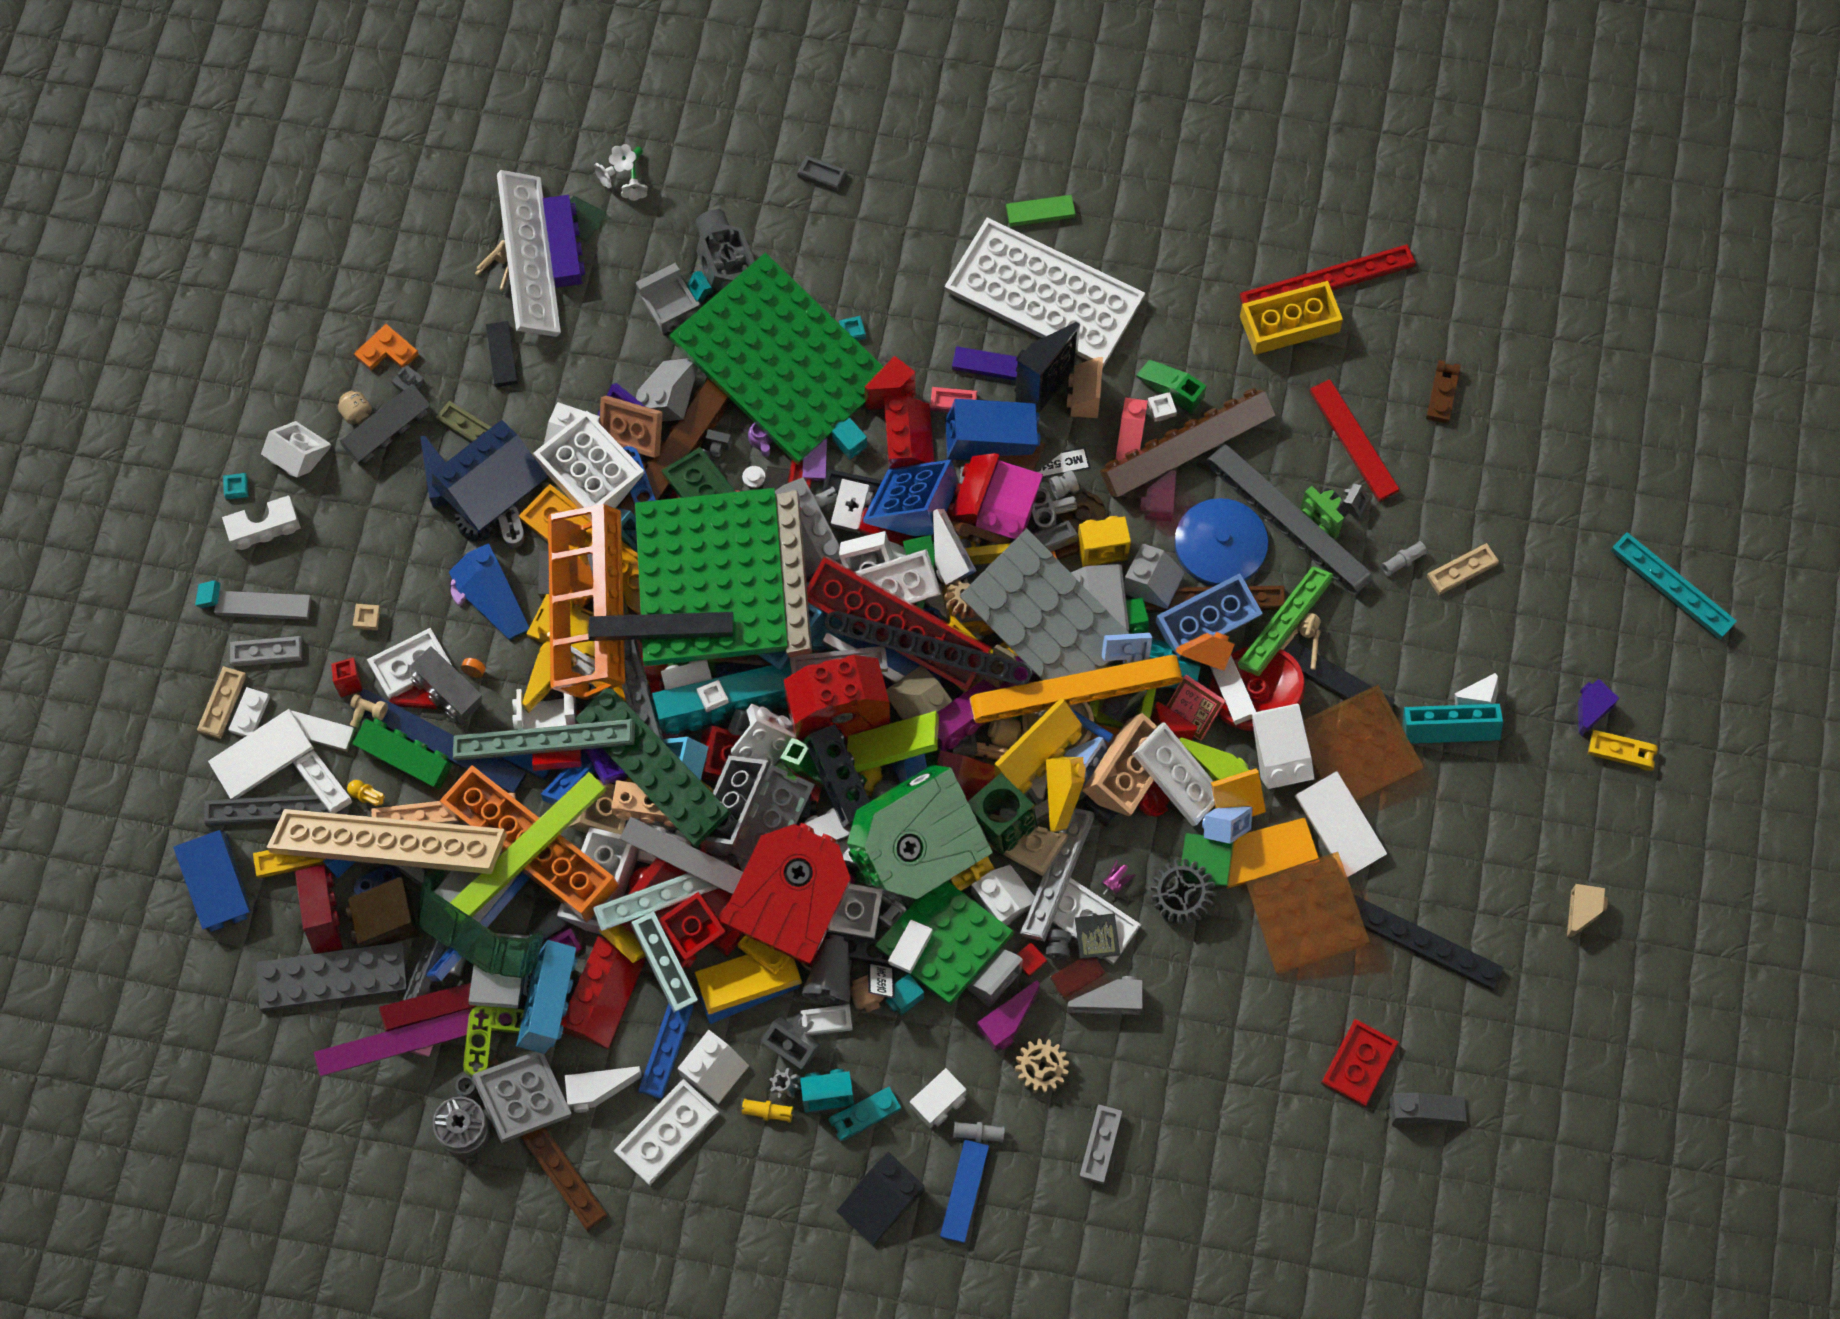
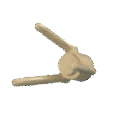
(500, 256)
(1308, 628)

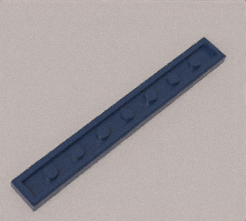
(498, 771)

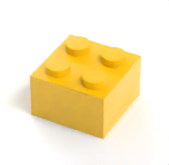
(1103, 541)

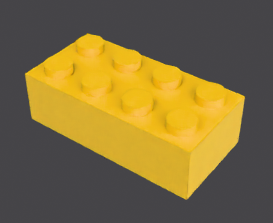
(1291, 317)

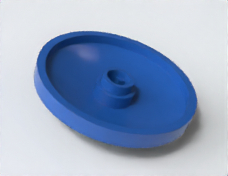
(1220, 541)

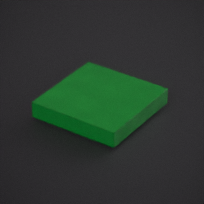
(1209, 853)

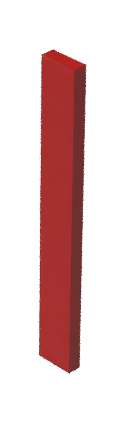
(1341, 274)

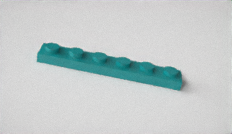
(1673, 585)

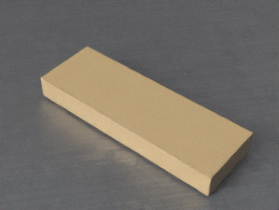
(1462, 569)
(221, 702)

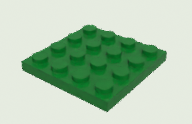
(961, 941)

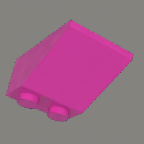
(1009, 500)

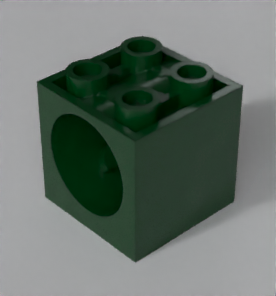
(1003, 795)

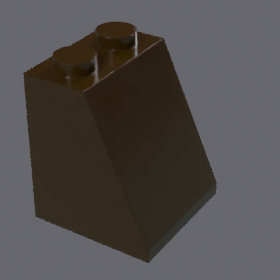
(382, 915)

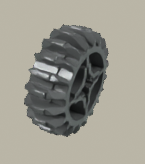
(1172, 893)

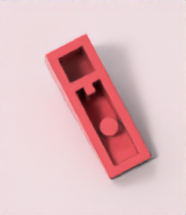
(1131, 426)

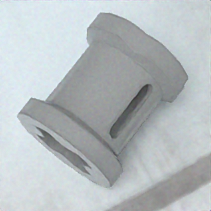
(892, 914)

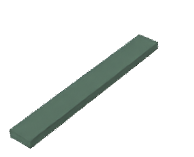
(544, 739)

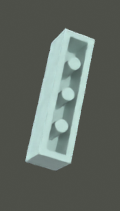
(663, 962)

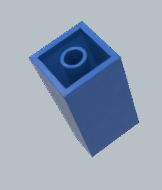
(991, 428)
(213, 880)

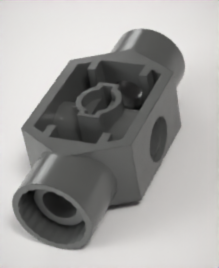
(721, 249)

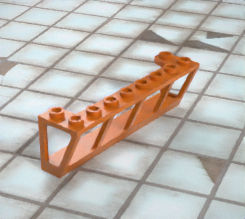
(606, 592)

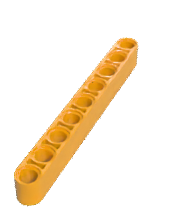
(1076, 688)

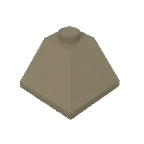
(917, 694)

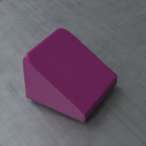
(566, 937)

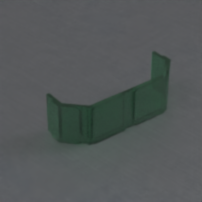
(470, 938)

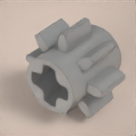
(779, 1082)

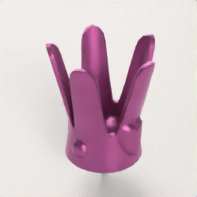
(1112, 882)

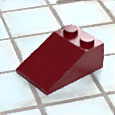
(970, 773)

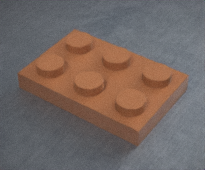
(632, 425)

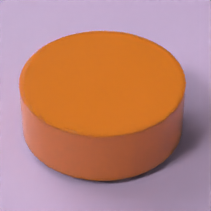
(473, 667)

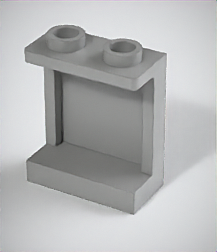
(667, 298)

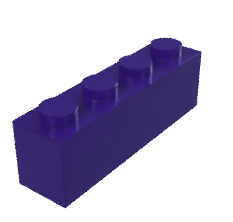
(562, 241)

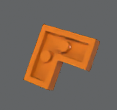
(383, 344)

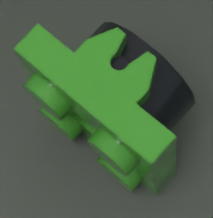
(1325, 509)

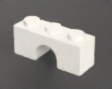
(280, 521)

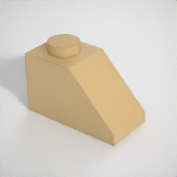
(1585, 907)

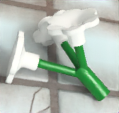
(623, 159)

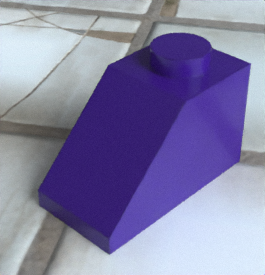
(1594, 704)

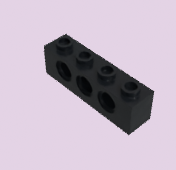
(827, 767)

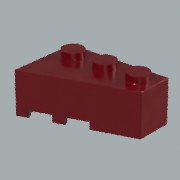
(318, 909)

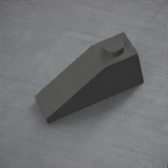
(1426, 1108)

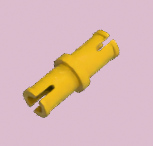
(767, 1110)

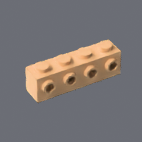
(634, 803)

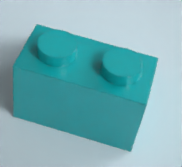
(827, 1090)

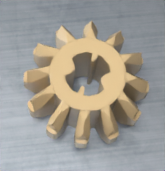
(955, 602)

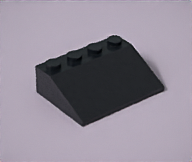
(1046, 366)

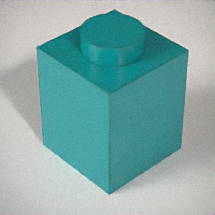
(849, 438)
(906, 995)

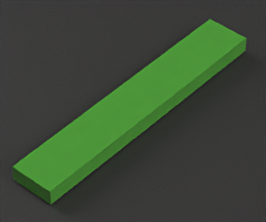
(1285, 621)

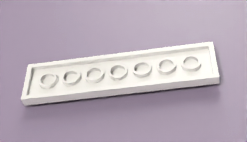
(528, 253)

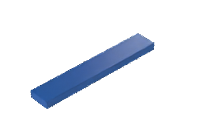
(451, 956)

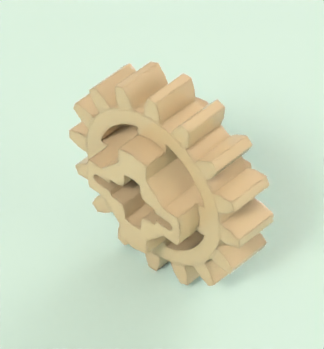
(1033, 1062)

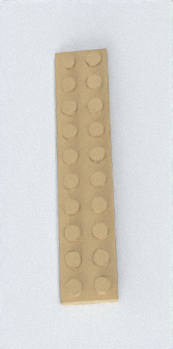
(387, 841)

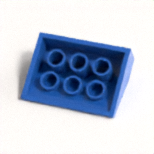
(911, 495)

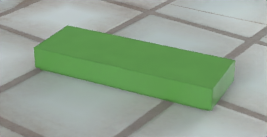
(1040, 210)

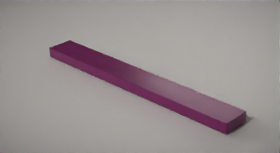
(398, 1041)

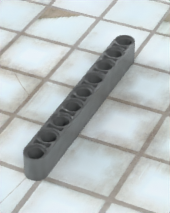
(1289, 519)

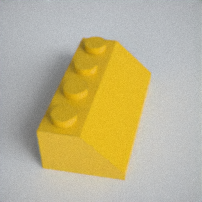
(1041, 742)

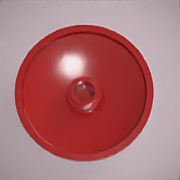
(1276, 687)

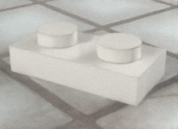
(249, 712)

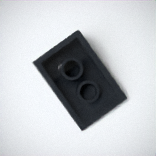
(881, 1198)

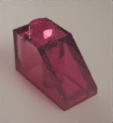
(1160, 499)

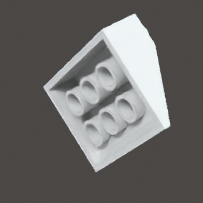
(589, 464)

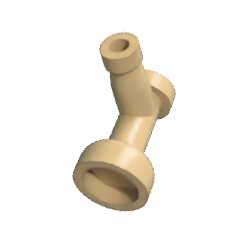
(360, 705)

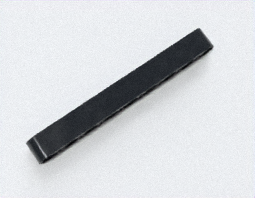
(916, 647)

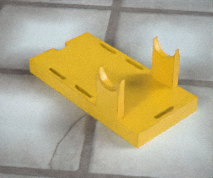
(579, 624)

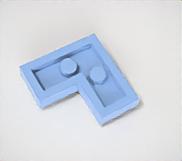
(1127, 647)

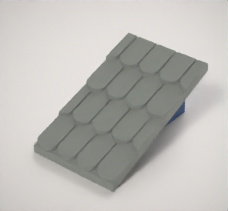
(1042, 610)

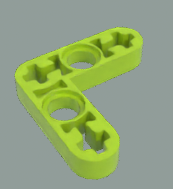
(490, 1023)

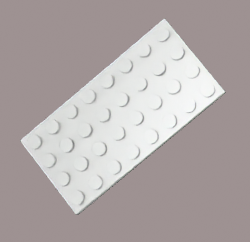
(1043, 289)

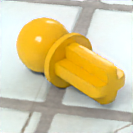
(365, 793)

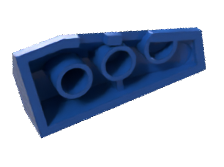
(488, 590)

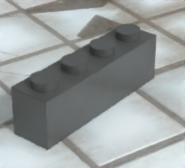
(384, 424)

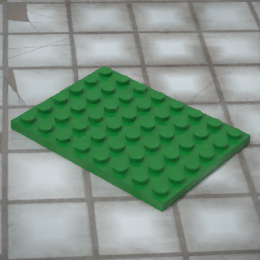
(778, 357)
(712, 558)

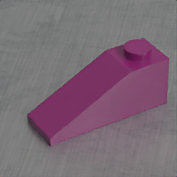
(1004, 1022)

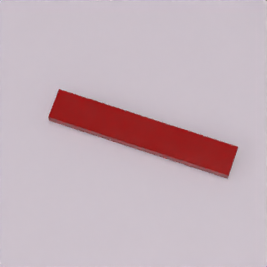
(1354, 440)

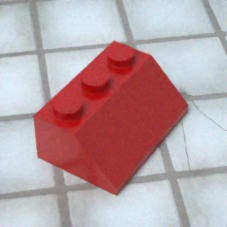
(908, 431)
(973, 489)

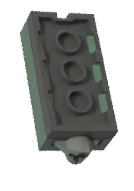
(775, 807)

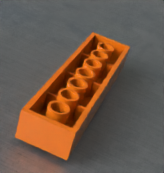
(558, 869)

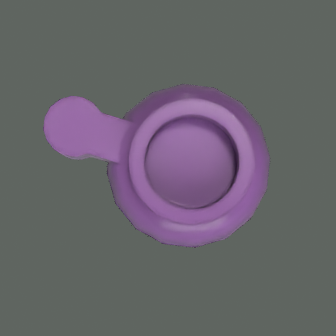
(759, 439)

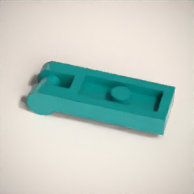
(865, 1113)

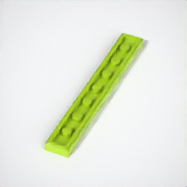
(530, 845)

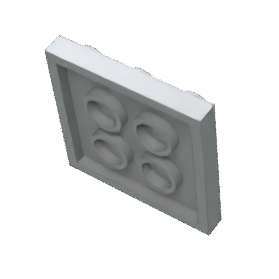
(521, 1096)

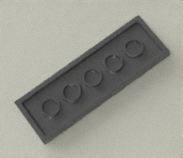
(331, 976)

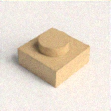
(366, 617)

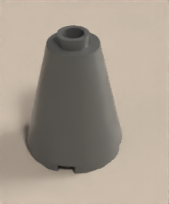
(830, 973)

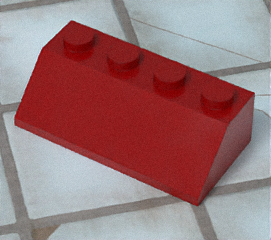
(601, 994)

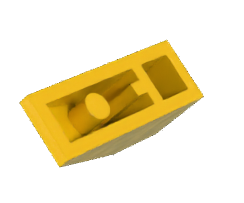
(539, 682)
(1064, 786)

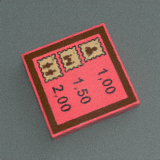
(1196, 705)

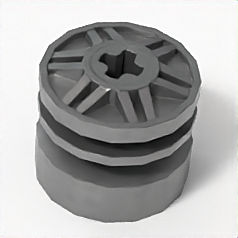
(464, 1140)

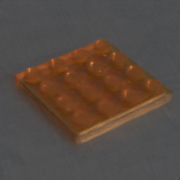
(1361, 744)
(1307, 912)

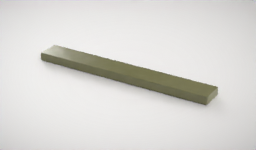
(471, 428)

